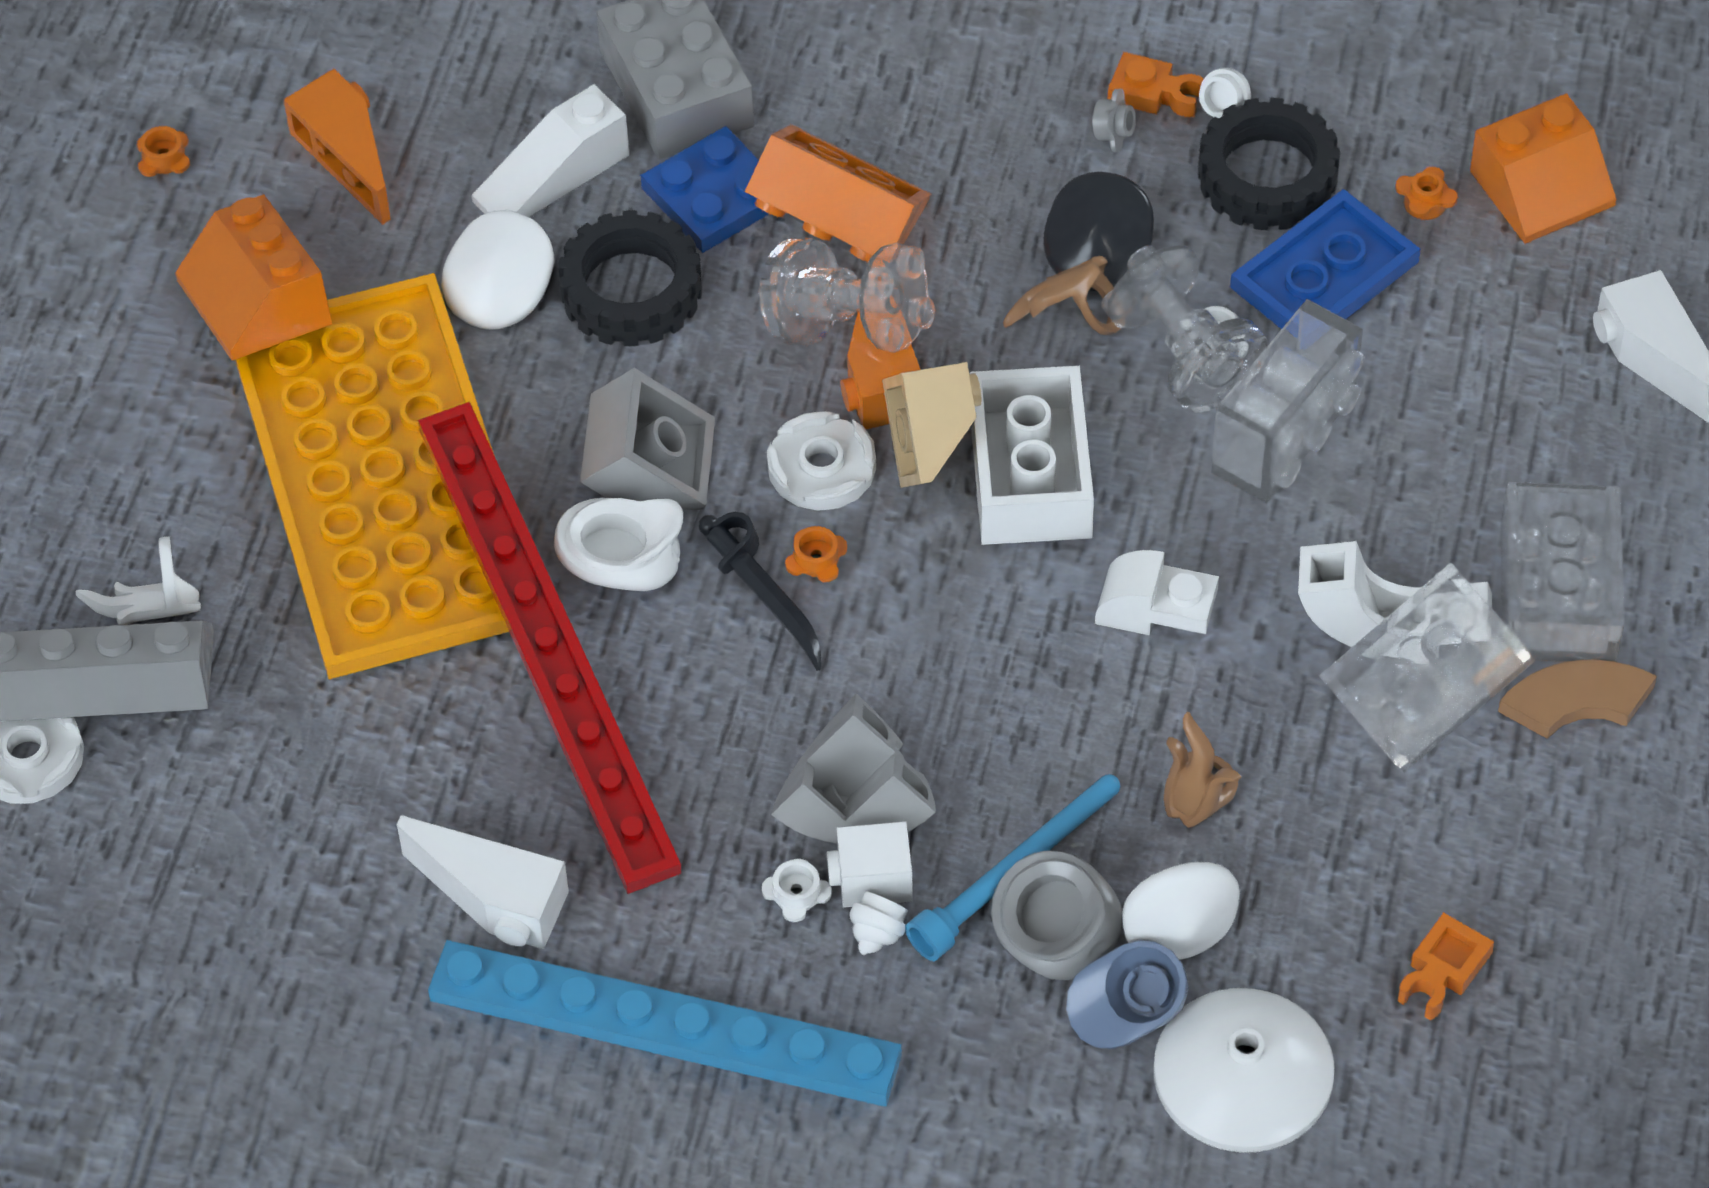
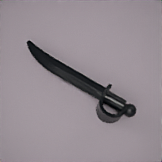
(740, 559)

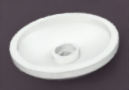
(1238, 1097)

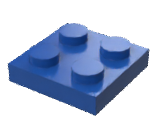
(707, 188)

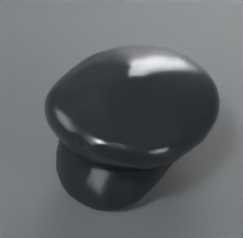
(1095, 218)

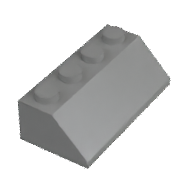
(105, 670)

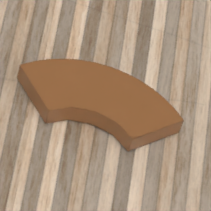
(1576, 693)

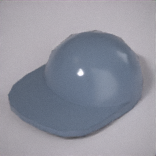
(1126, 994)

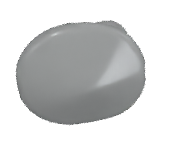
(1056, 914)

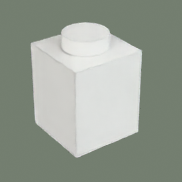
(873, 861)

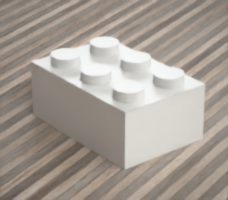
(1032, 456)

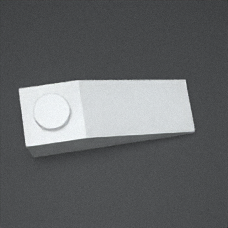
(558, 155)
(1655, 338)
(496, 884)

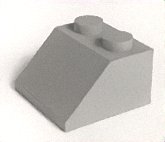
(647, 443)

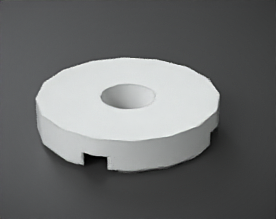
(828, 485)
(49, 768)

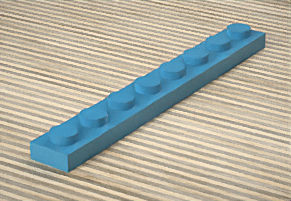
(666, 1023)

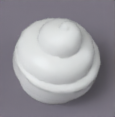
(1223, 89)
(882, 929)

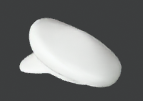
(497, 270)
(621, 542)
(1183, 908)

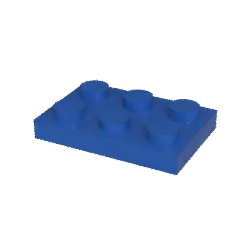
(1331, 257)

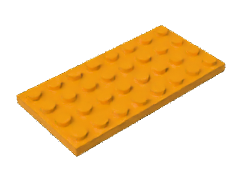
(356, 483)

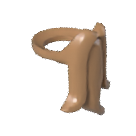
(1069, 283)
(1191, 788)

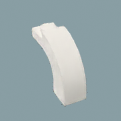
(1346, 595)

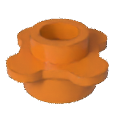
(163, 151)
(1426, 193)
(816, 541)

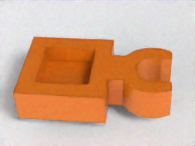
(1150, 83)
(1445, 958)

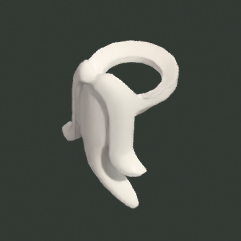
(147, 601)

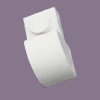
(1147, 592)

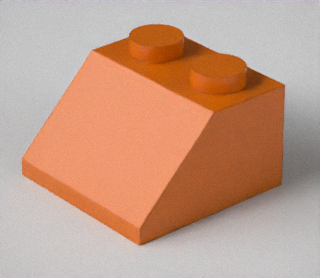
(1543, 168)

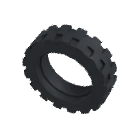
(1269, 122)
(636, 320)

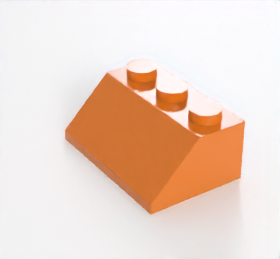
(834, 192)
(253, 279)

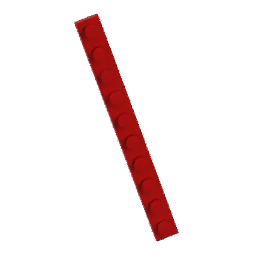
(550, 649)

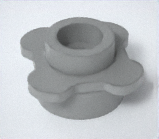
(1113, 120)

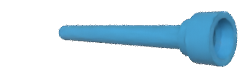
(934, 931)

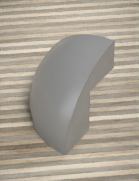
(853, 779)

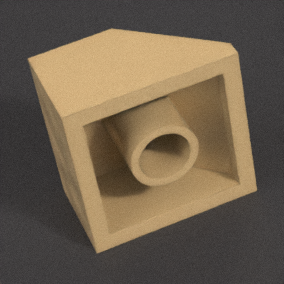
(929, 417)

